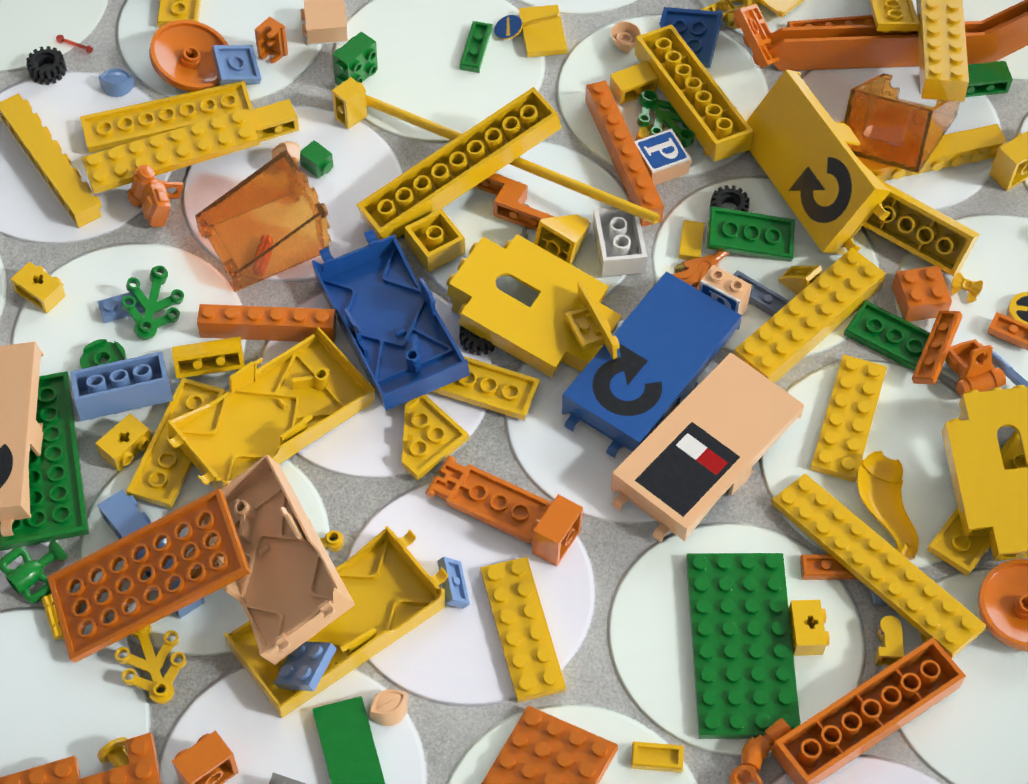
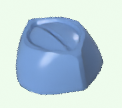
(116, 82)

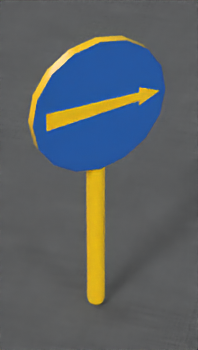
(511, 25)

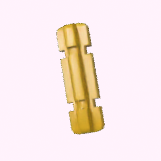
(52, 617)

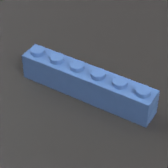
(124, 518)

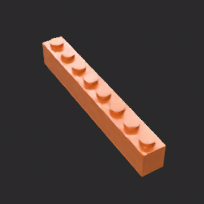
(622, 149)

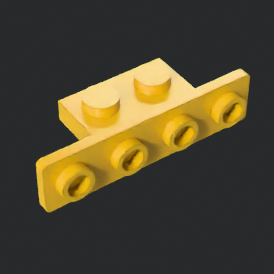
(589, 325)

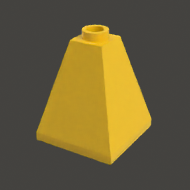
(563, 236)

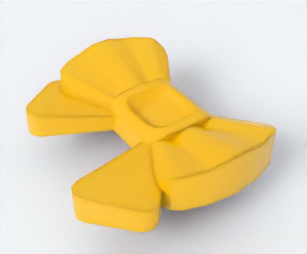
(973, 287)

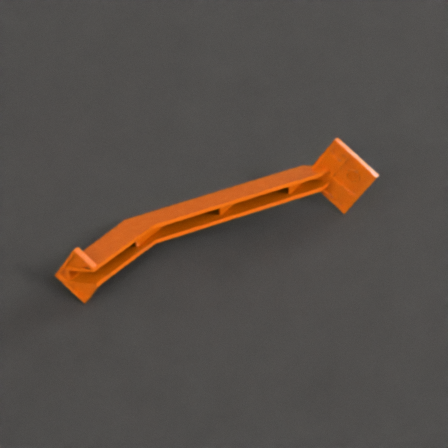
(867, 48)

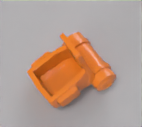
(152, 195)
(974, 367)

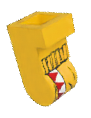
(891, 640)

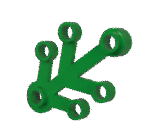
(649, 100)
(150, 304)

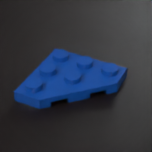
(697, 28)

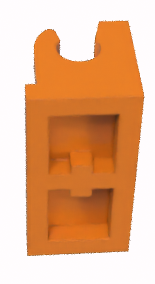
(271, 40)

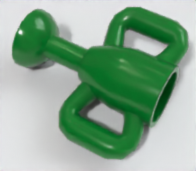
(30, 571)

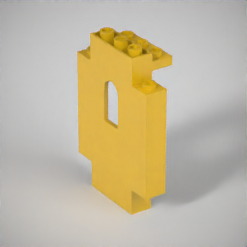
(533, 333)
(986, 495)

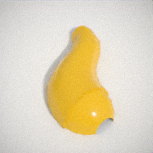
(880, 491)

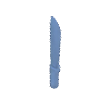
(1008, 370)

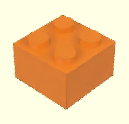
(921, 293)
(556, 529)
(206, 761)

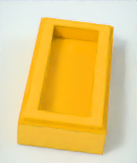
(691, 240)
(657, 757)

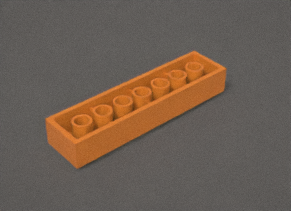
(868, 714)

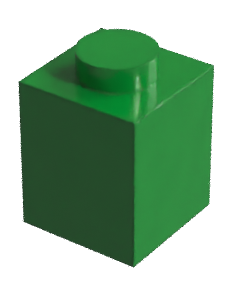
(316, 159)

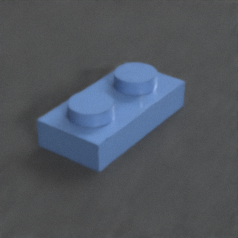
(112, 310)
(454, 585)

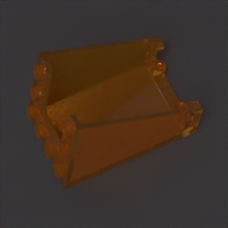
(895, 128)
(266, 223)

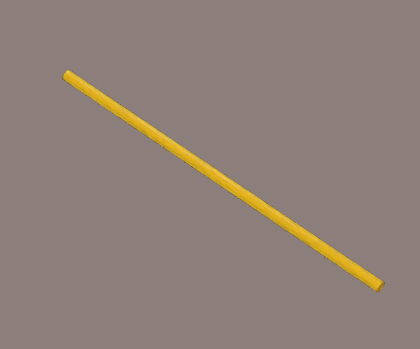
(520, 163)

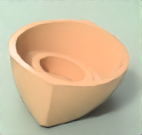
(625, 35)
(292, 147)
(388, 707)

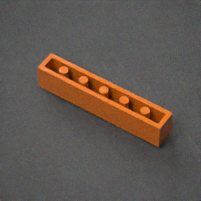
(264, 322)

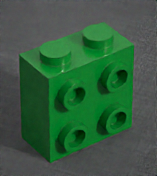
(355, 59)

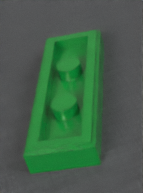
(475, 47)

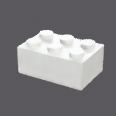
(619, 242)

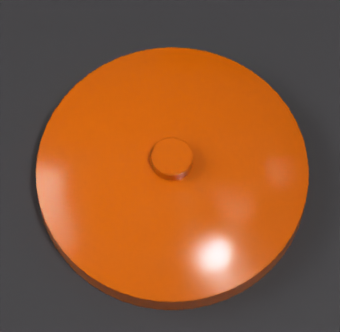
(184, 56)
(1005, 603)

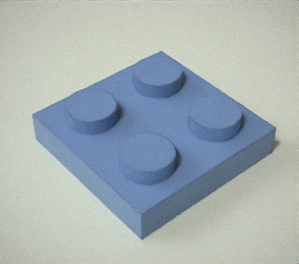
(236, 64)
(305, 666)

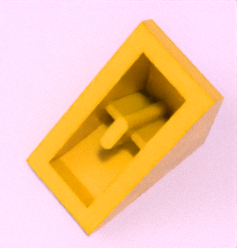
(799, 277)

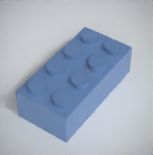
(121, 386)

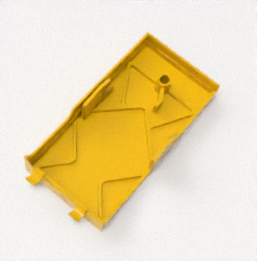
(390, 600)

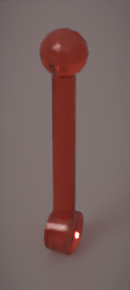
(60, 39)

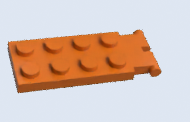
(488, 498)

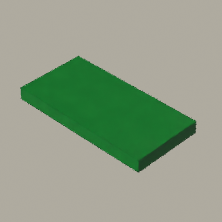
(750, 234)
(887, 334)
(348, 743)

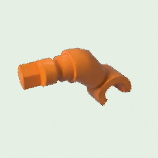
(755, 752)

